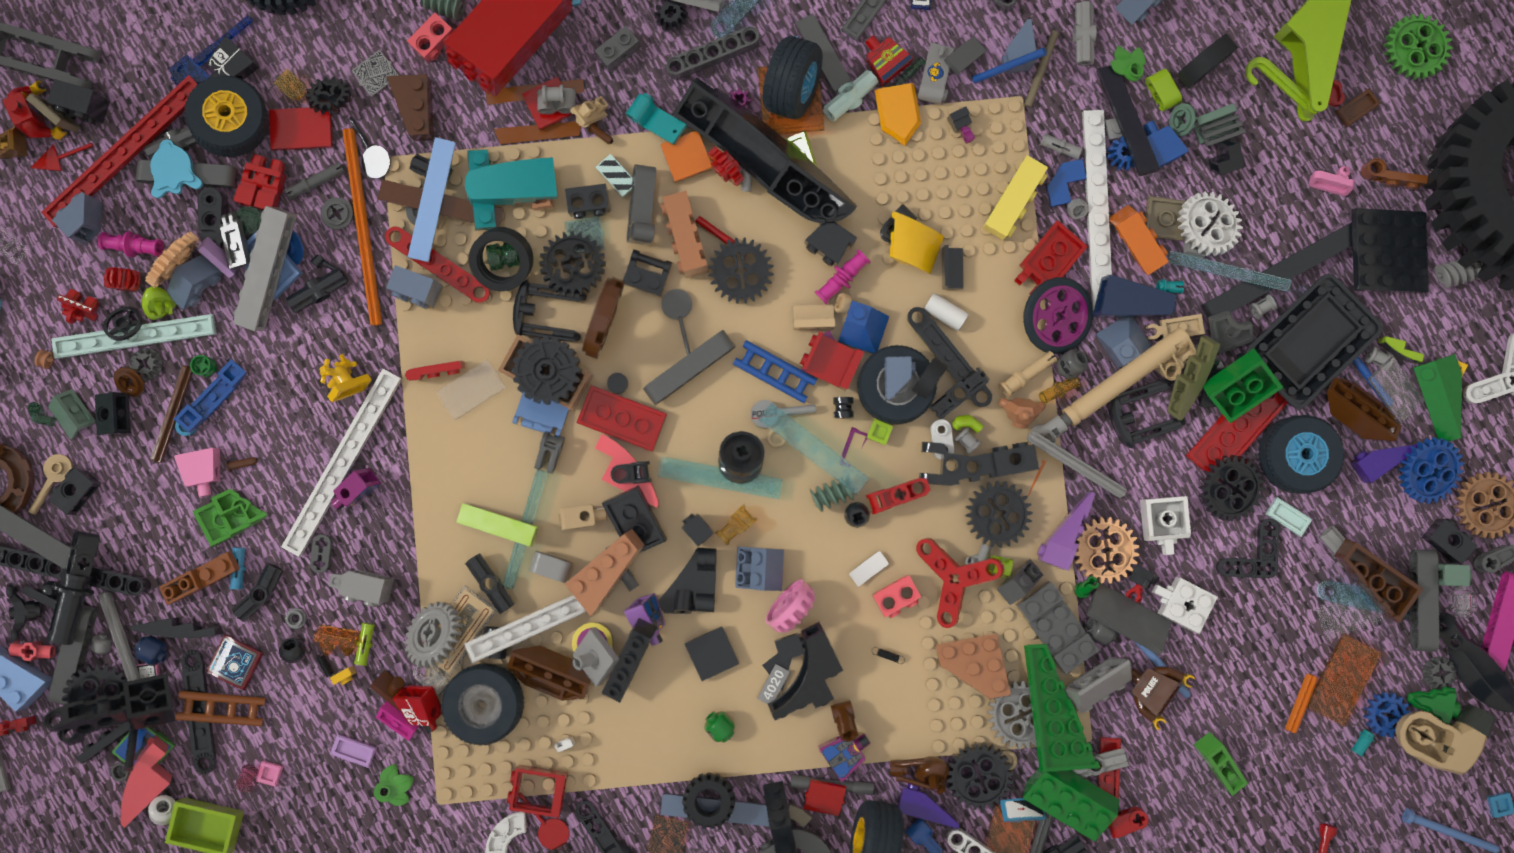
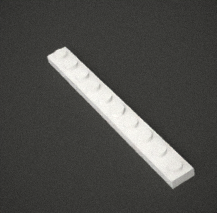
(1096, 198)
(341, 462)

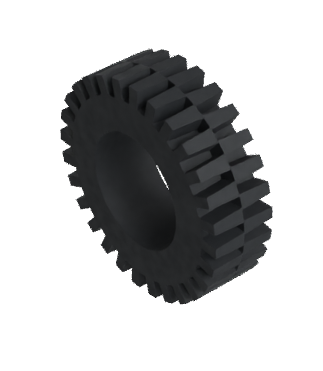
(1472, 185)

